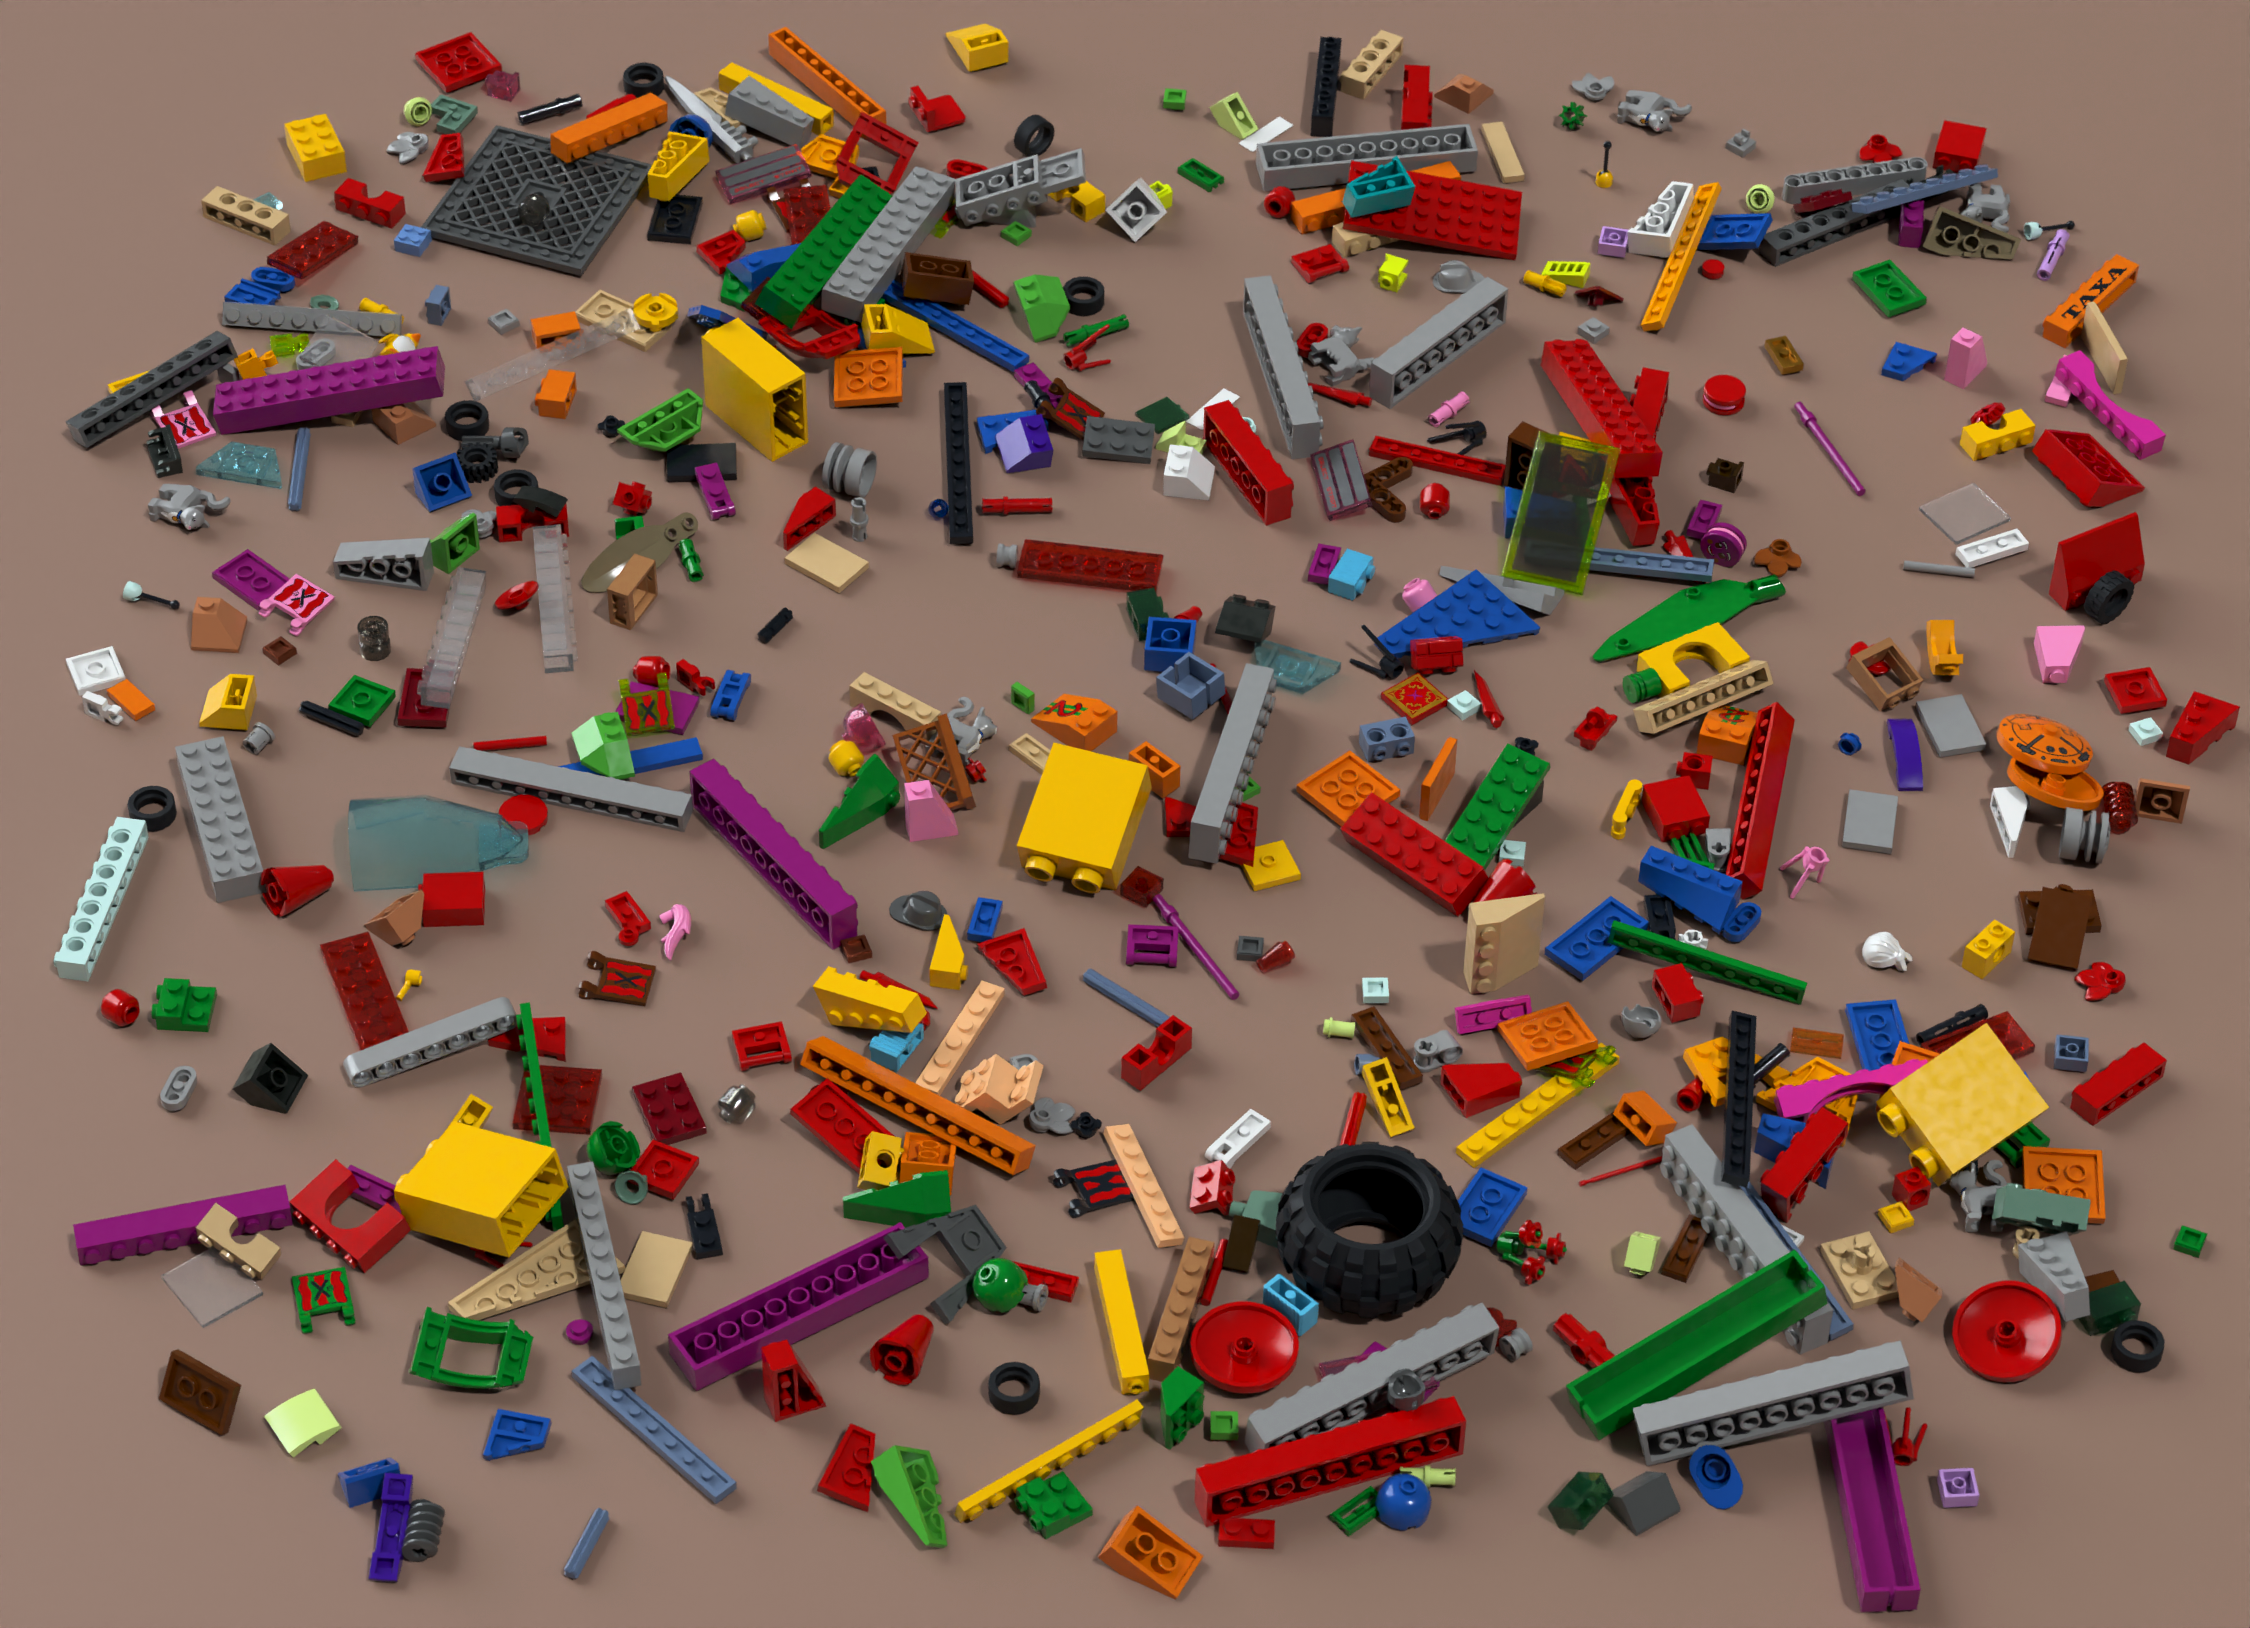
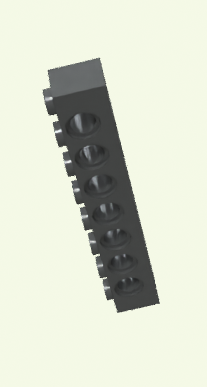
(1825, 228)
(151, 389)

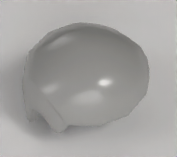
(1641, 1021)

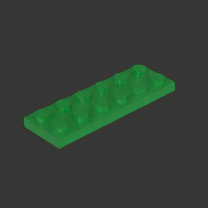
(1497, 804)

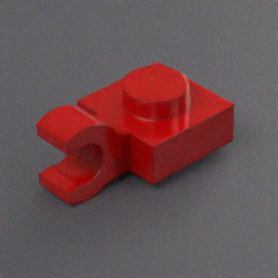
(690, 677)

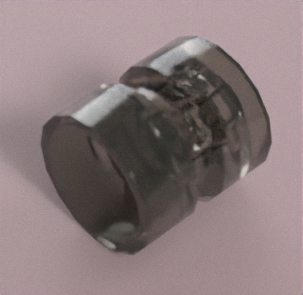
(374, 638)

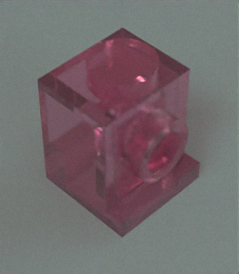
(503, 85)

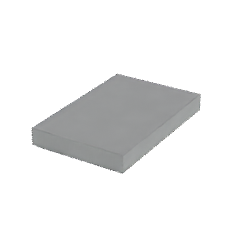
(1950, 725)
(1870, 821)

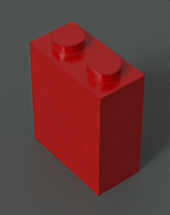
(1959, 146)
(1675, 808)
(453, 899)

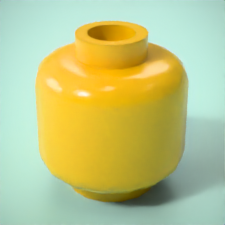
(750, 225)
(846, 758)

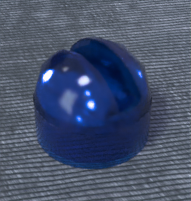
(941, 513)

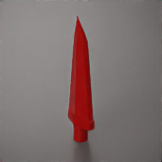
(1351, 397)
(1678, 546)
(1488, 702)
(886, 981)

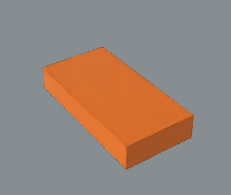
(131, 699)

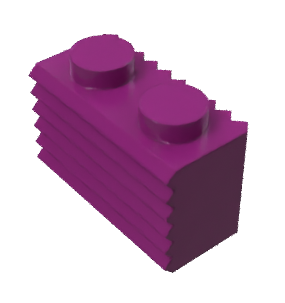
(1911, 224)

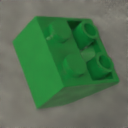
(1180, 1405)

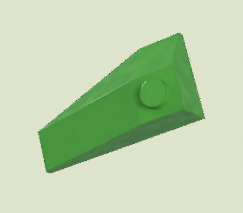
(910, 1482)

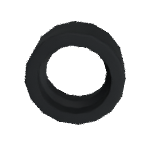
(643, 71)
(1027, 130)
(1088, 285)
(464, 409)
(512, 479)
(150, 795)
(2133, 1361)
(1016, 1404)

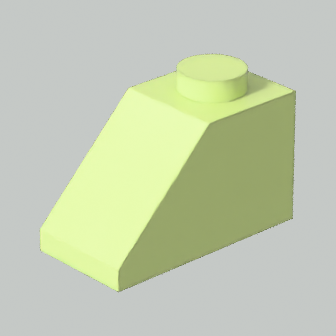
(1234, 116)
(1642, 1252)

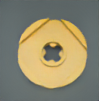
(655, 311)

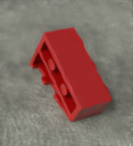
(2199, 726)
(787, 1382)

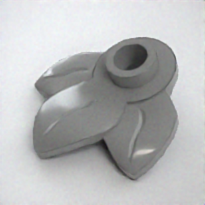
(1594, 88)
(408, 146)
(484, 521)
(1051, 1116)

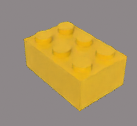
(315, 147)

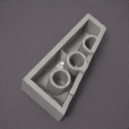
(768, 112)
(386, 563)
(2055, 1270)

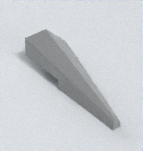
(1531, 595)

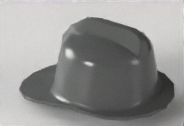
(919, 910)

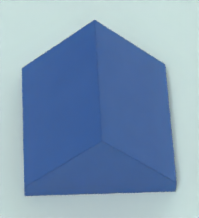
(440, 482)
(366, 1482)

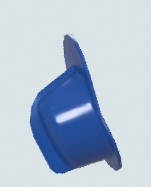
(1716, 1476)

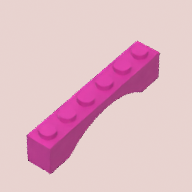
(2136, 433)
(1803, 1100)

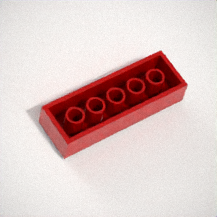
(1248, 462)
(1414, 854)

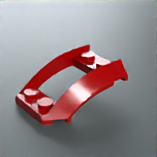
(883, 137)
(835, 336)

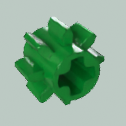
(1571, 110)

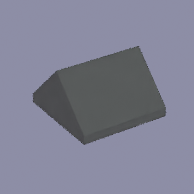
(1644, 1501)

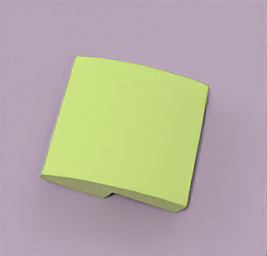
(302, 1421)

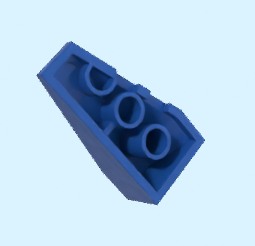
(757, 266)

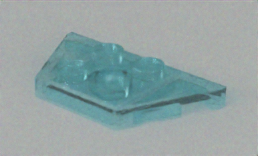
(243, 464)
(1293, 667)

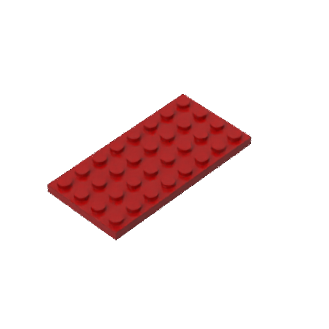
(1447, 215)

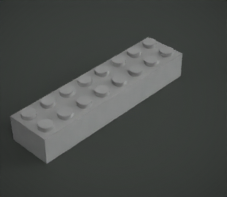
(1438, 342)
(220, 819)

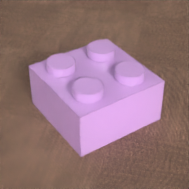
(1613, 242)
(1958, 1487)

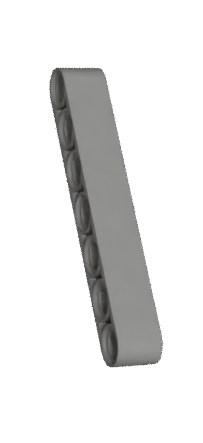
(1857, 179)
(430, 1042)

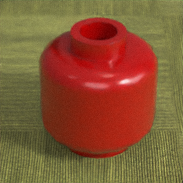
(1279, 202)
(1434, 500)
(648, 668)
(120, 1007)

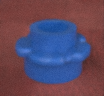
(1849, 743)

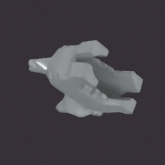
(1337, 355)

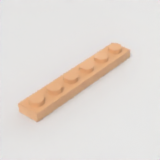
(961, 1037)
(1143, 1185)

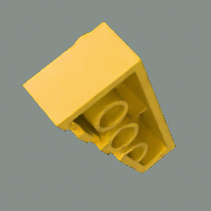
(676, 164)
(868, 1003)

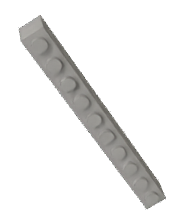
(572, 788)
(604, 1276)

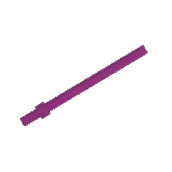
(1809, 421)
(1171, 915)

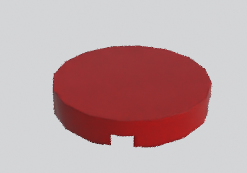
(526, 809)

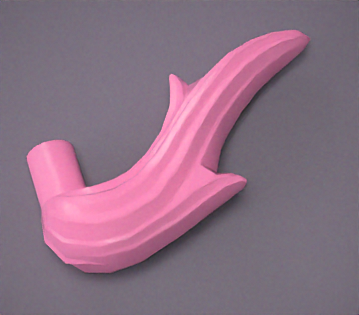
(680, 927)

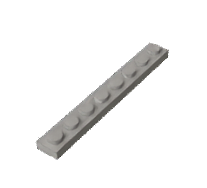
(308, 318)

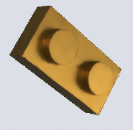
(1784, 355)

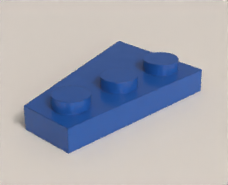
(991, 425)

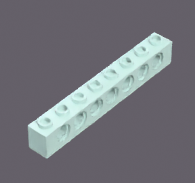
(101, 899)

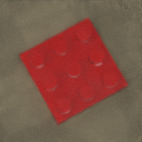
(458, 62)

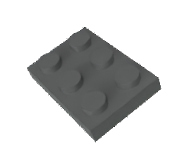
(1118, 440)

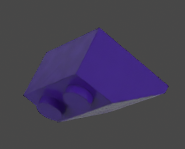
(1025, 444)

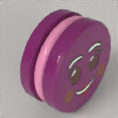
(1723, 544)

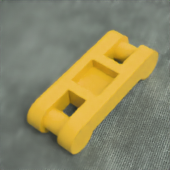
(1626, 808)

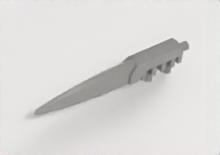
(726, 137)

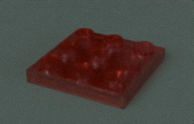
(568, 1096)

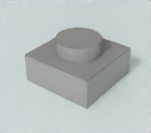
(1593, 330)

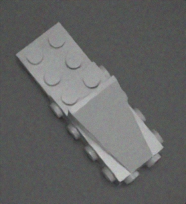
(1007, 198)

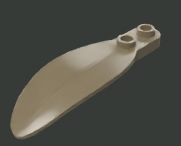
(646, 541)

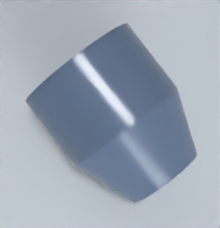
(1363, 1059)

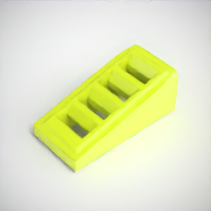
(1570, 272)

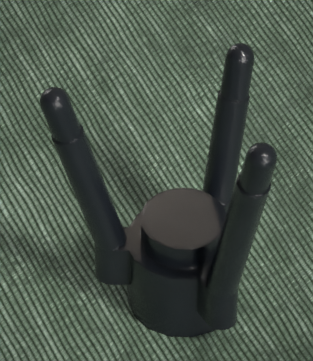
(1472, 432)
(1389, 663)

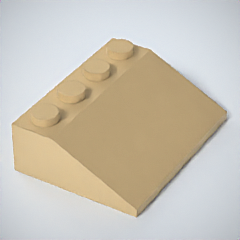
(1502, 941)

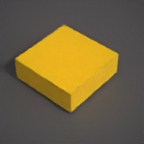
(1896, 1217)

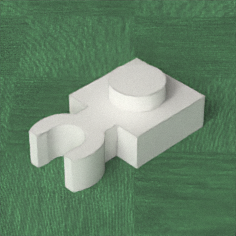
(98, 708)

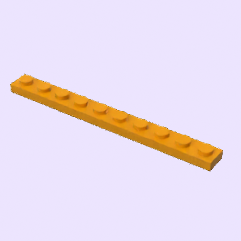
(1681, 257)

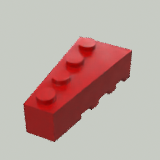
(1802, 1162)

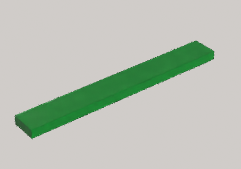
(1707, 962)

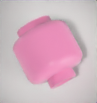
(1418, 593)

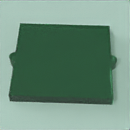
(1163, 414)

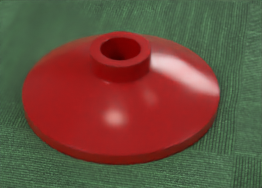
(517, 596)

